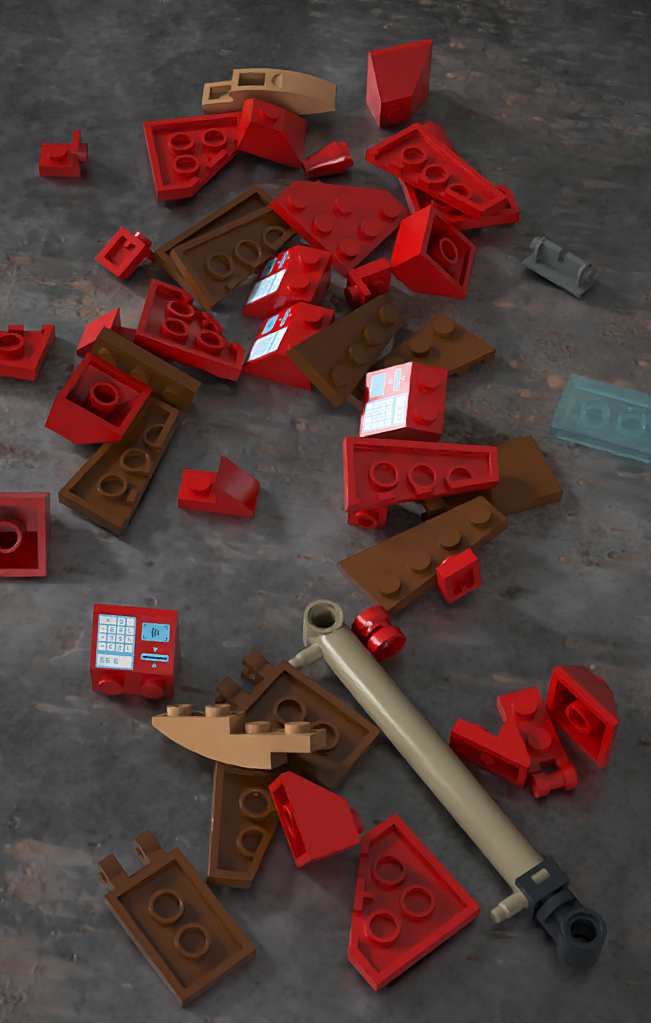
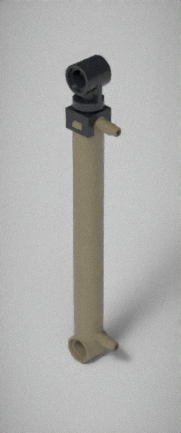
(536, 882)

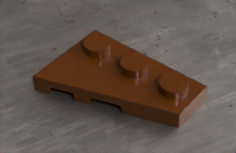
(167, 381)
(240, 823)

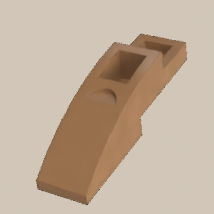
(283, 88)
(232, 740)

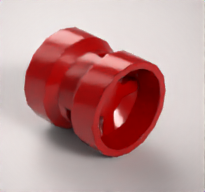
(376, 630)

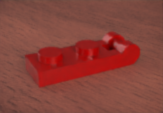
(540, 741)

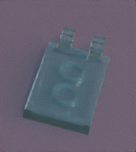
(604, 418)

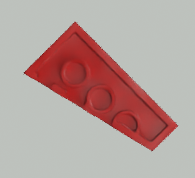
(435, 169)
(24, 351)
(409, 471)

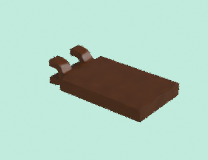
(522, 483)
(288, 696)
(174, 919)

